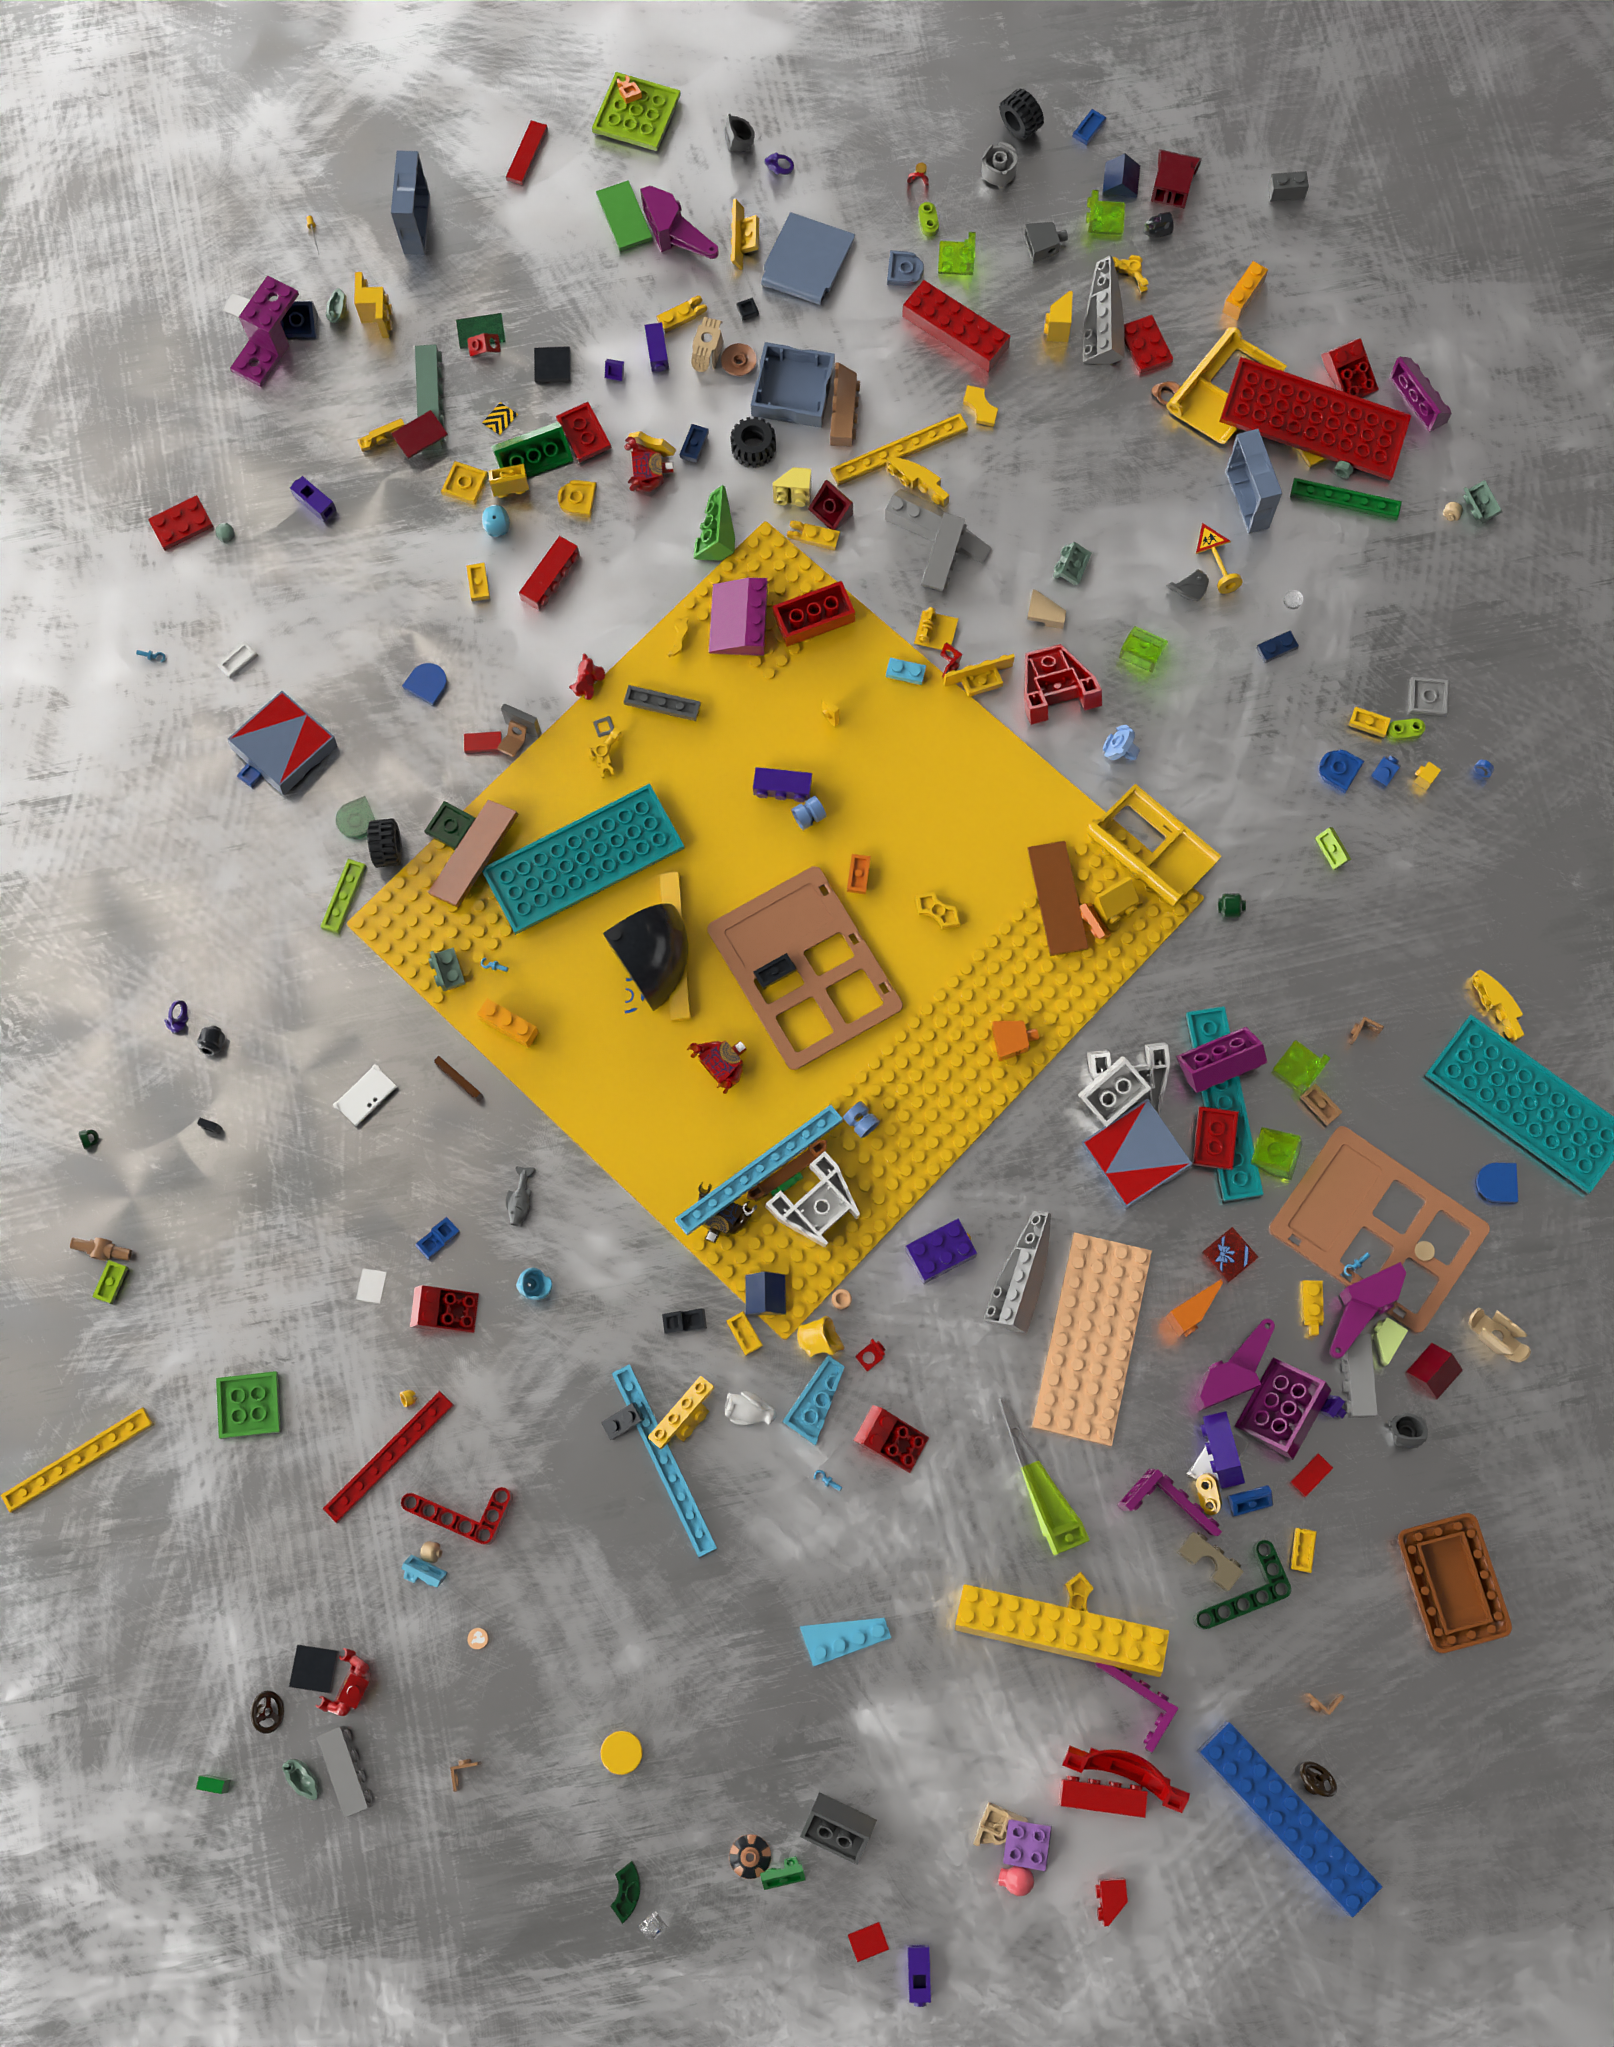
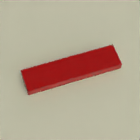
(526, 152)

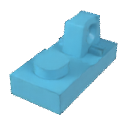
(417, 1568)

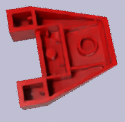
(1056, 677)

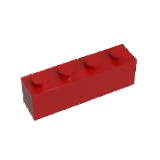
(549, 573)
(1103, 1798)

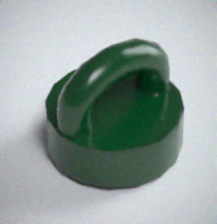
(85, 1139)

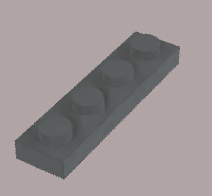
(662, 703)

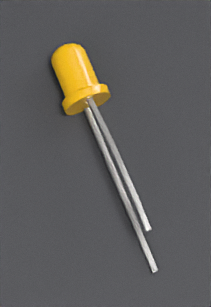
(310, 224)

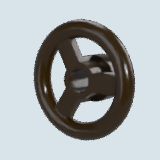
(264, 1711)
(1315, 1782)

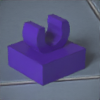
(614, 369)
(1333, 1407)

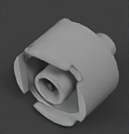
(999, 164)

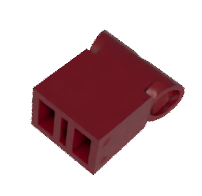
(1174, 178)

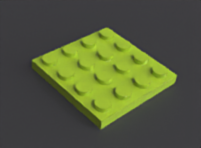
(639, 121)

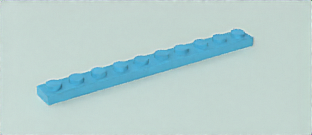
(758, 1170)
(666, 1465)

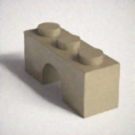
(1226, 1570)

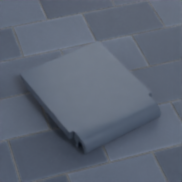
(806, 258)

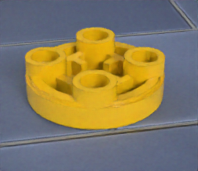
(621, 1752)

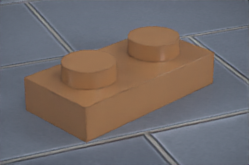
(1321, 1104)

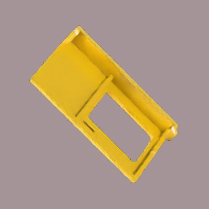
(1200, 401)
(1174, 864)

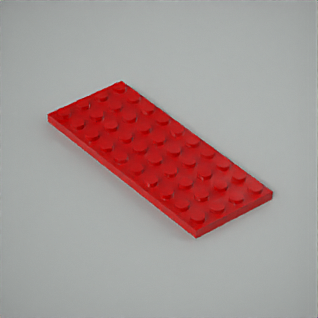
(1315, 418)

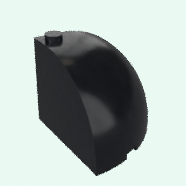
(651, 950)

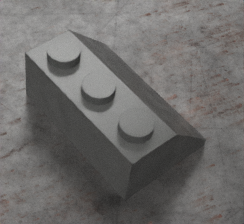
(838, 1828)

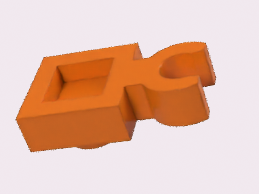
(629, 91)

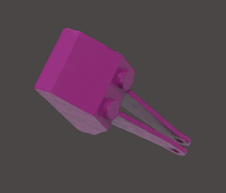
(670, 226)
(1362, 1301)
(1238, 1374)

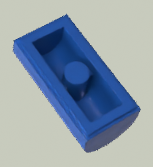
(1250, 1500)

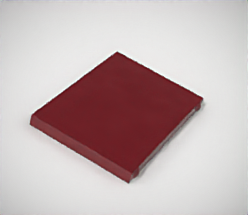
(419, 434)

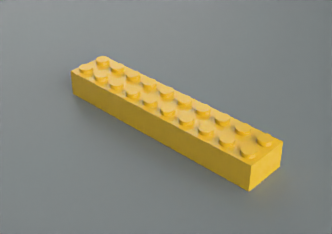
(1062, 1630)

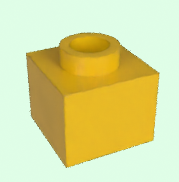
(1426, 775)

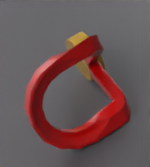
(921, 169)

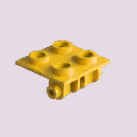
(935, 629)

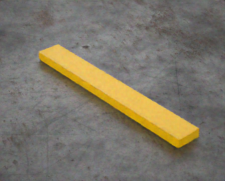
(900, 449)
(679, 997)
(76, 1460)

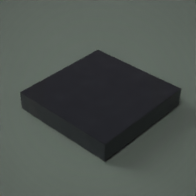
(552, 364)
(313, 1668)

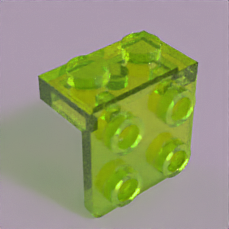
(1104, 216)

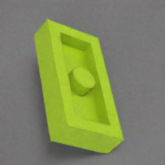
(1333, 848)
(110, 1282)

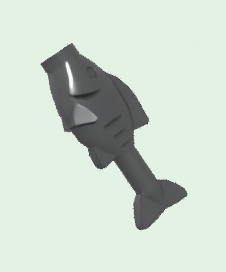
(518, 1201)

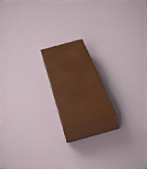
(457, 1078)

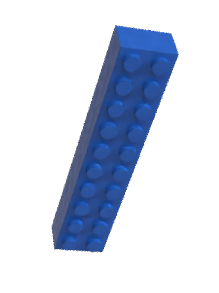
(1289, 1819)

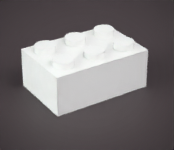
(1114, 1091)

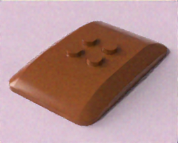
(1454, 1583)

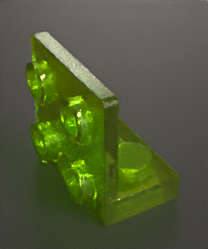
(957, 256)
(1300, 1066)

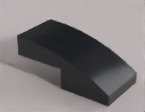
(684, 1321)

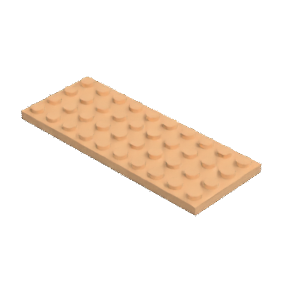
(1092, 1339)

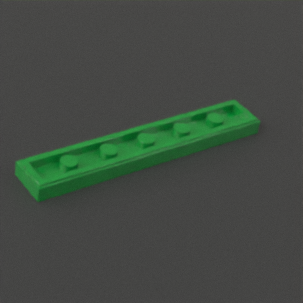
(1345, 499)

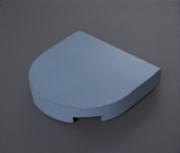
(904, 268)

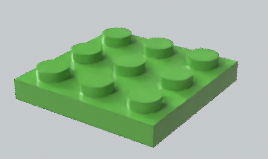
(248, 1405)

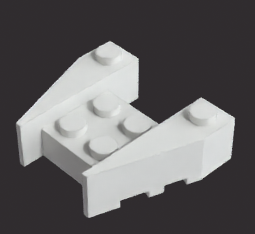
(820, 1206)

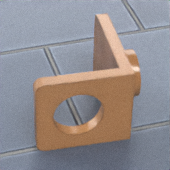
(513, 741)
(1366, 1023)
(1316, 1705)
(454, 1774)

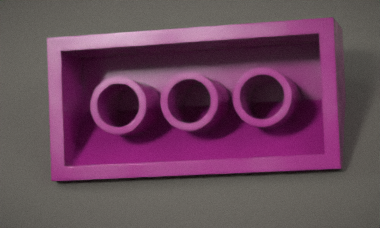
(1419, 393)
(1222, 1059)

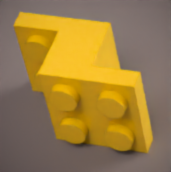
(372, 305)

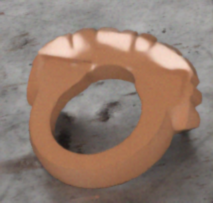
(1156, 390)

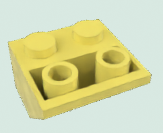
(793, 487)

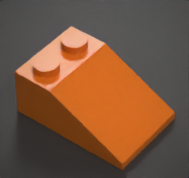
(1190, 1313)

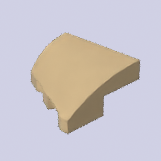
(1046, 611)
(994, 1825)

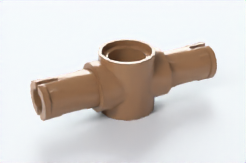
(101, 1249)

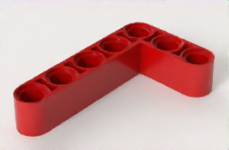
(459, 1519)

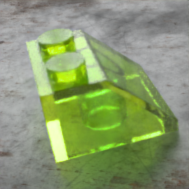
(1142, 649)
(1277, 1152)

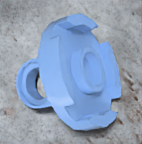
(1121, 744)

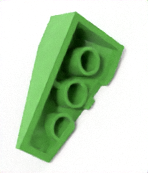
(717, 533)

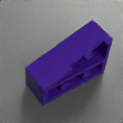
(1223, 1448)

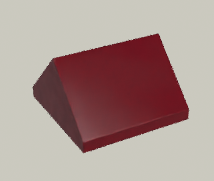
(831, 506)
(1435, 1370)

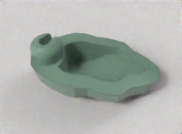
(336, 306)
(301, 1779)

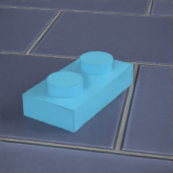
(905, 671)

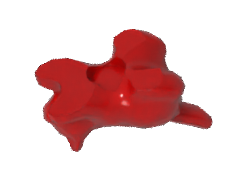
(586, 677)

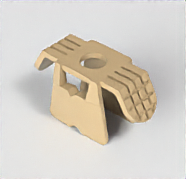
(703, 350)
(1509, 1345)

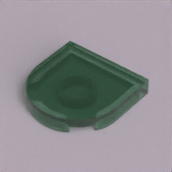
(354, 818)

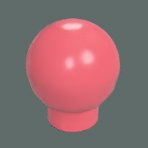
(1017, 1880)

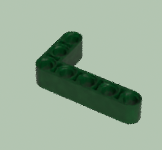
(1250, 1596)

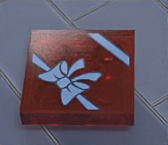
(1230, 1254)

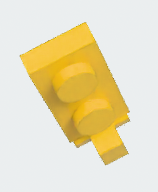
(379, 435)
(1312, 1305)

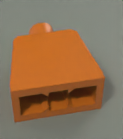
(1012, 1038)

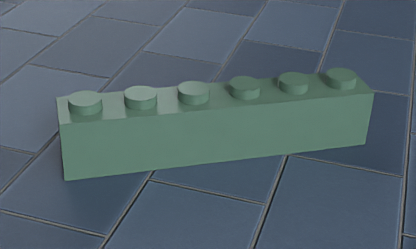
(428, 385)

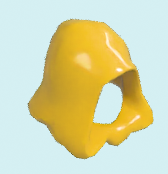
(819, 1337)

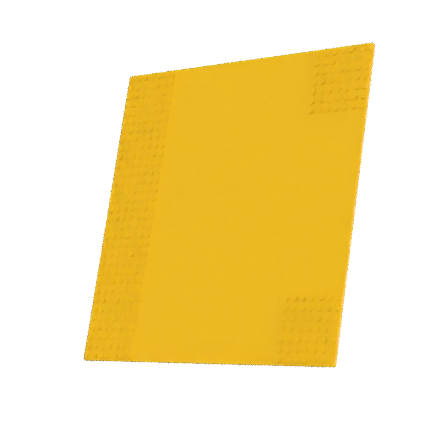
(905, 778)

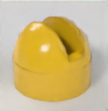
(407, 1397)

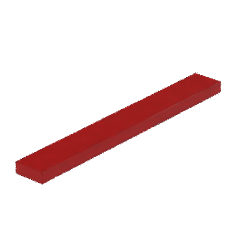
(388, 1457)

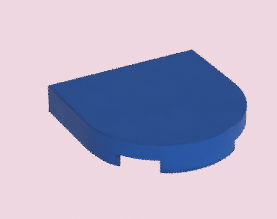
(426, 682)
(1339, 768)
(1498, 1182)

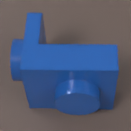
(1386, 769)

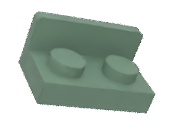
(1072, 563)
(447, 969)

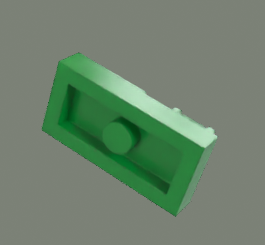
(779, 1877)

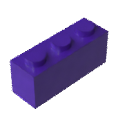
(782, 784)

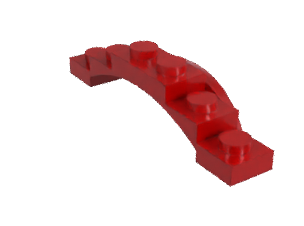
(1131, 1767)

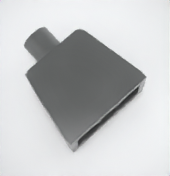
(1043, 240)

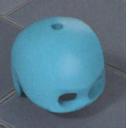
(497, 526)
(539, 1284)

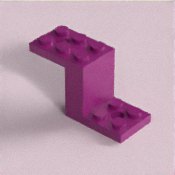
(263, 328)

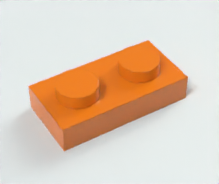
(858, 874)
(1090, 915)

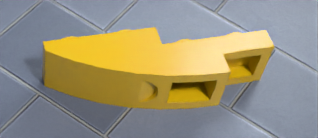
(915, 475)
(1496, 996)

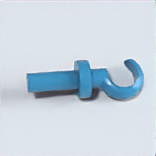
(150, 655)
(494, 965)
(1357, 1263)
(828, 1481)

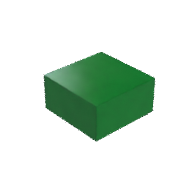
(213, 1784)

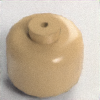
(1453, 511)
(430, 1552)

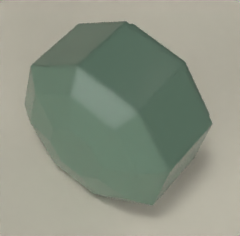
(1343, 469)
(224, 532)

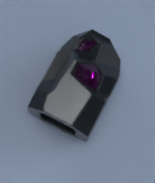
(1159, 225)

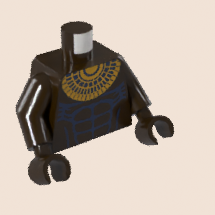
(727, 1221)

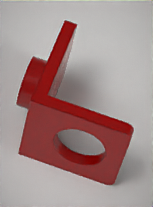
(481, 344)
(954, 662)
(875, 1348)

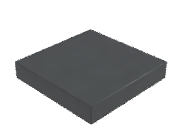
(531, 722)

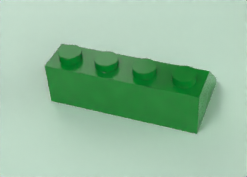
(536, 450)

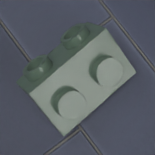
(1483, 502)

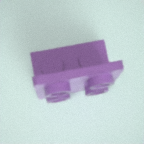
(1027, 1845)

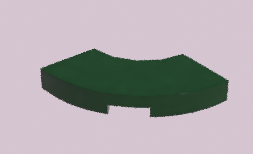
(628, 1892)

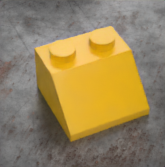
(1059, 319)
(508, 480)
(1116, 901)

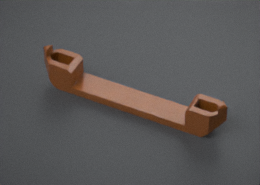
(795, 1166)

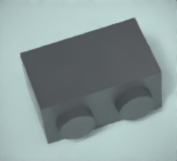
(1288, 186)

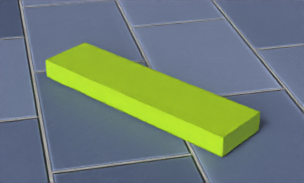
(343, 896)

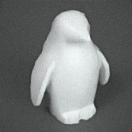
(748, 1409)

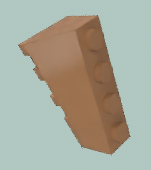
(844, 406)

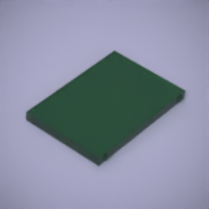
(478, 325)

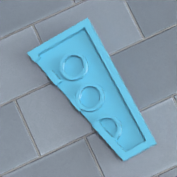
(812, 1405)
(841, 1638)

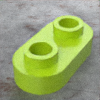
(928, 217)
(1406, 728)

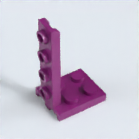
(1146, 1485)
(1158, 1699)

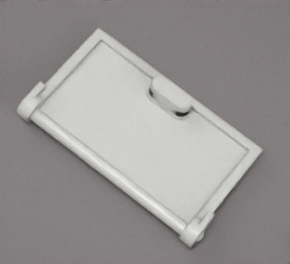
(356, 1100)
(1203, 1464)

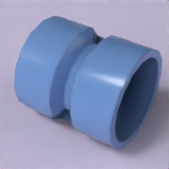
(808, 813)
(866, 1124)

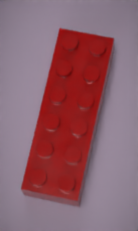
(956, 326)

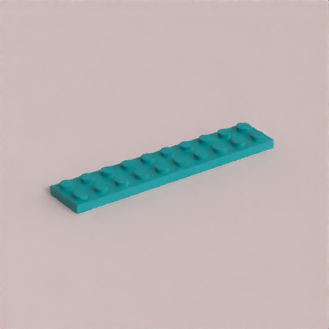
(1244, 1178)

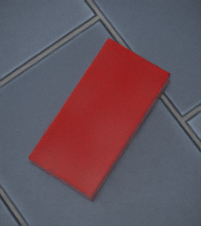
(482, 742)
(1311, 1475)

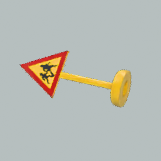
(1210, 540)

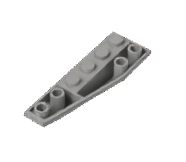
(1104, 317)
(1021, 1277)

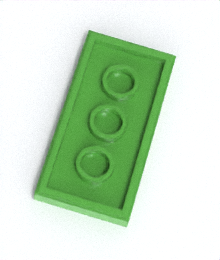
(624, 215)

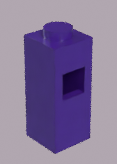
(656, 347)
(312, 498)
(919, 1975)

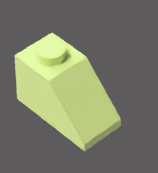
(1387, 1339)

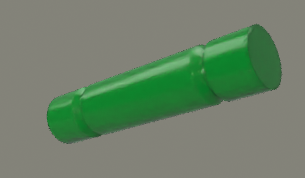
(787, 1184)

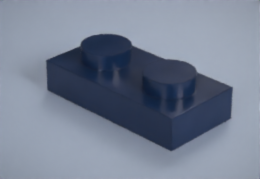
(694, 443)
(1277, 646)

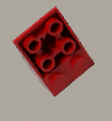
(1350, 369)
(444, 1309)
(891, 1438)

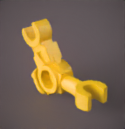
(1133, 268)
(602, 751)

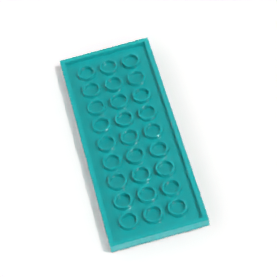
(582, 858)
(1527, 1103)

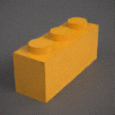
(1245, 290)
(507, 1023)

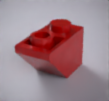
(1112, 1898)

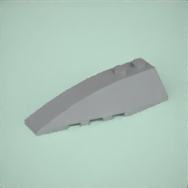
(924, 519)

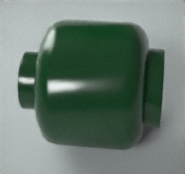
(1231, 905)

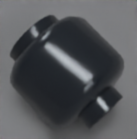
(210, 1040)

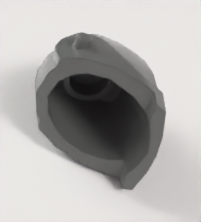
(739, 134)
(1192, 587)
(1408, 1430)

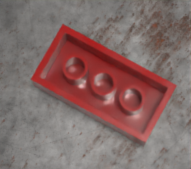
(814, 613)

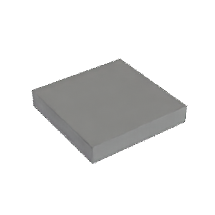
(1428, 696)

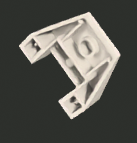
(1153, 1072)

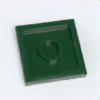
(449, 825)

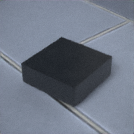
(747, 309)
(209, 1126)

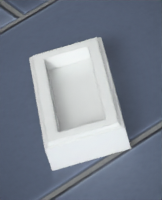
(237, 660)

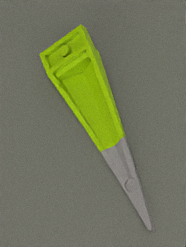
(1055, 1515)

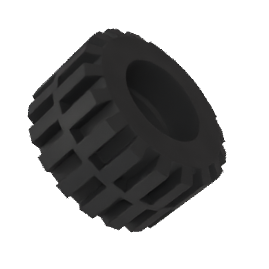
(1021, 114)
(753, 429)
(384, 843)

